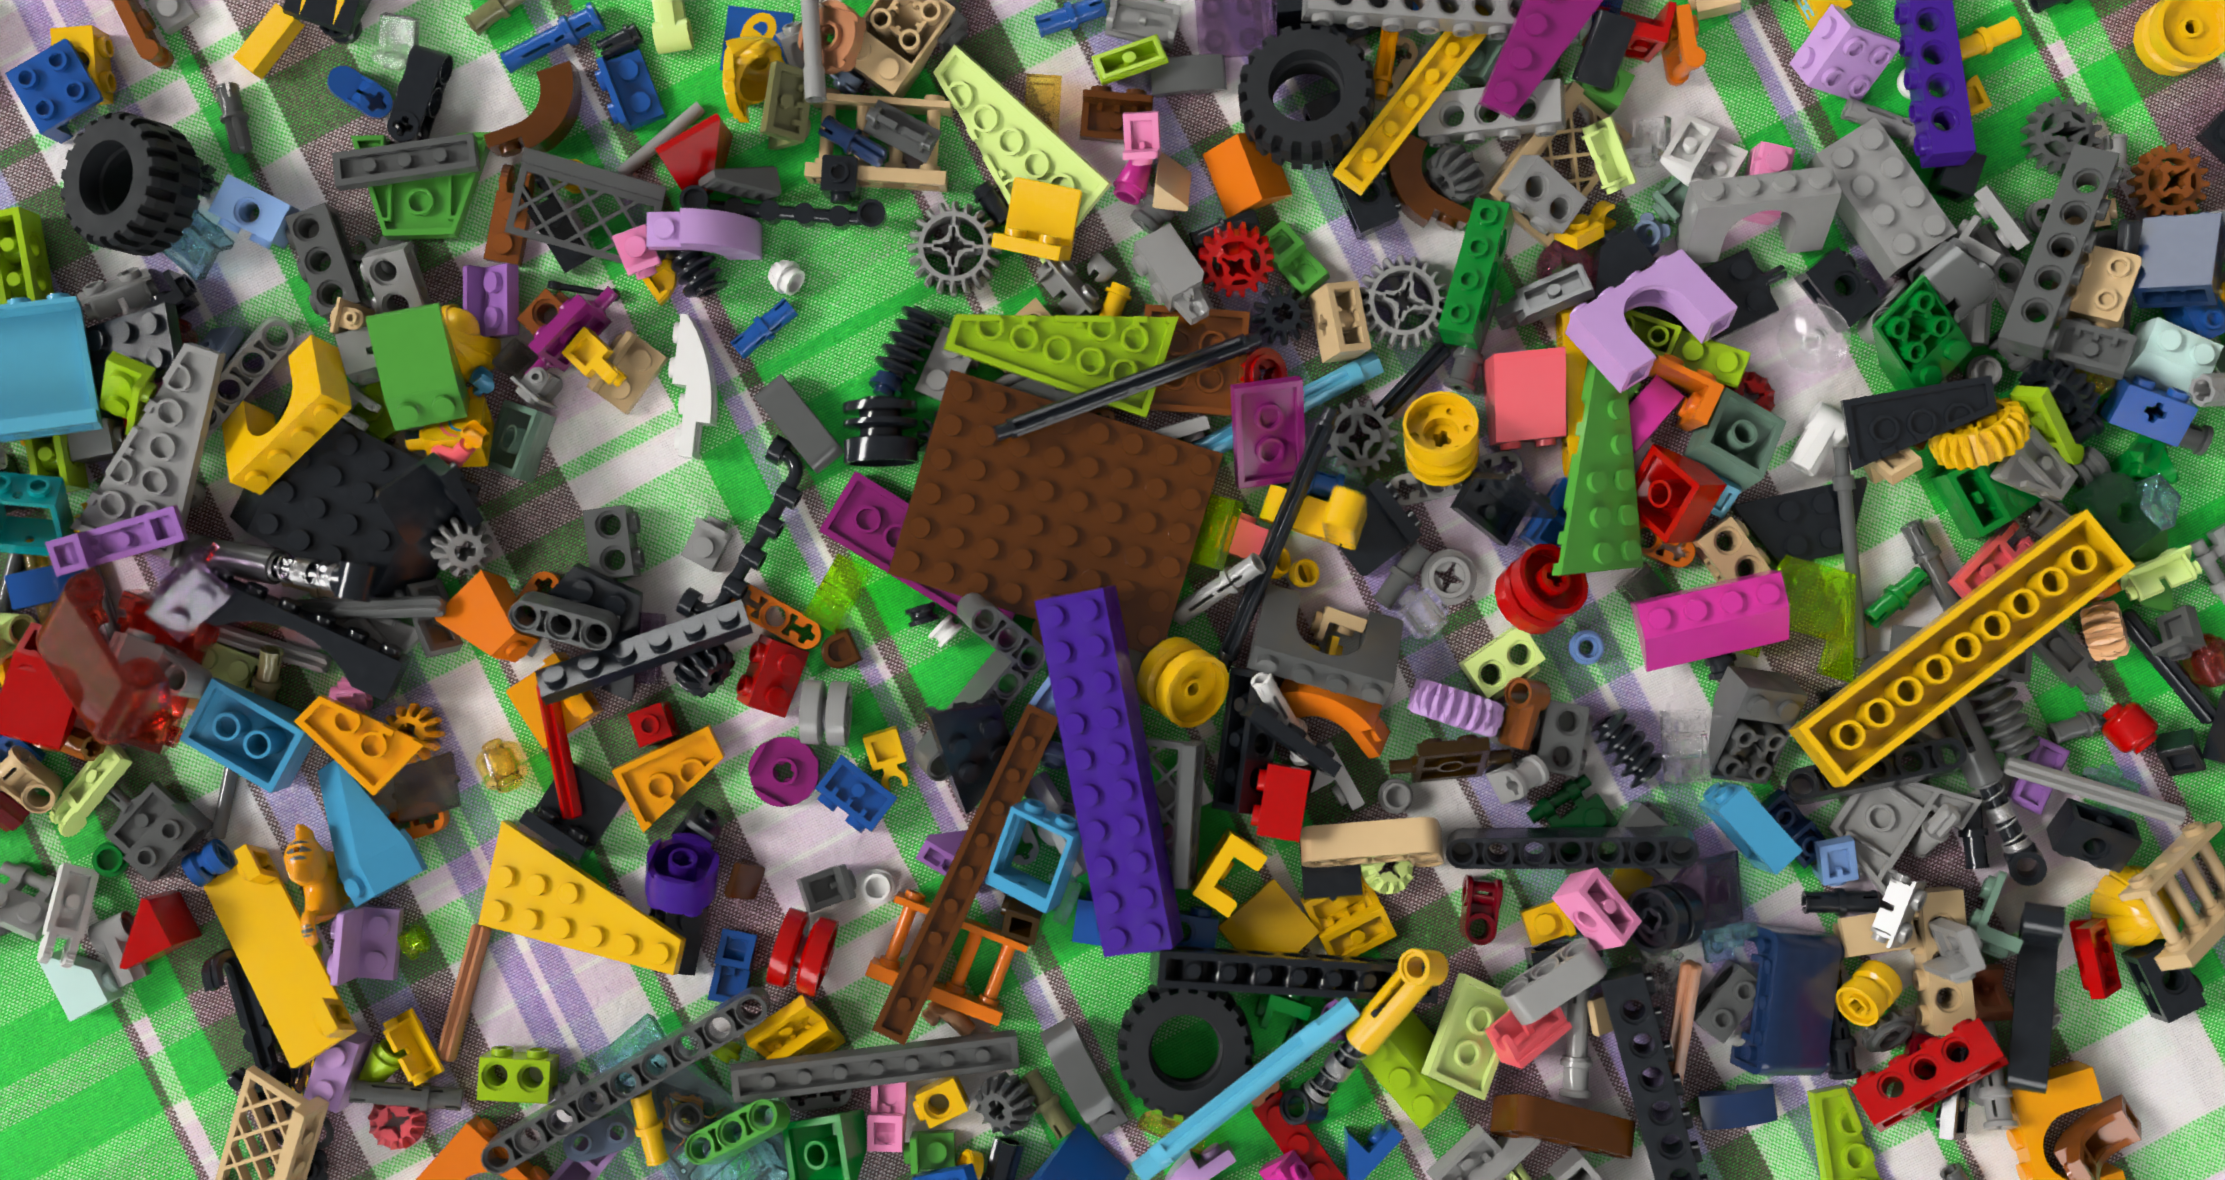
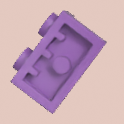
(493, 298)

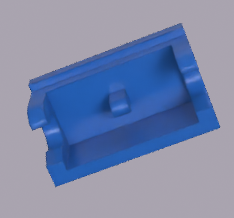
(1545, 529)

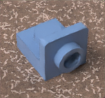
(1836, 861)

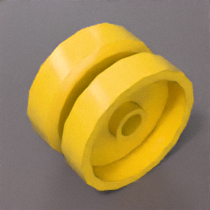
(2180, 35)
(1182, 682)

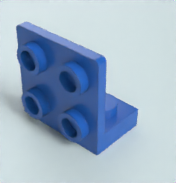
(55, 89)

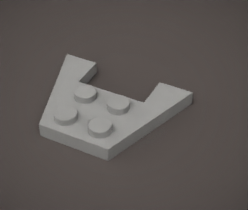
(1888, 819)

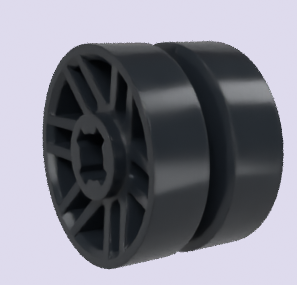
(1669, 917)

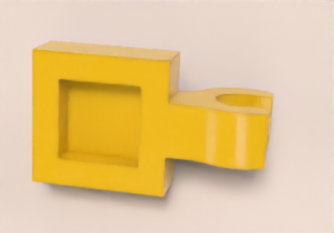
(1587, 229)
(590, 356)

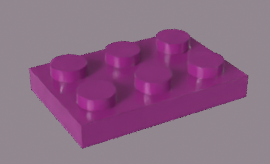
(1267, 430)

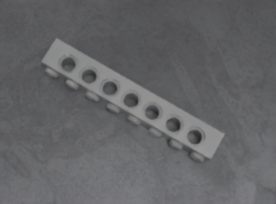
(1428, 19)

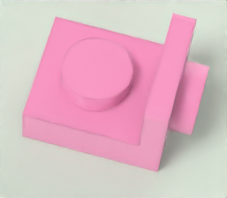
(634, 254)

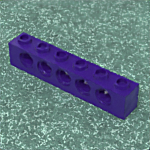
(1945, 77)

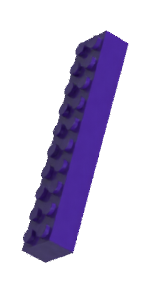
(1110, 771)

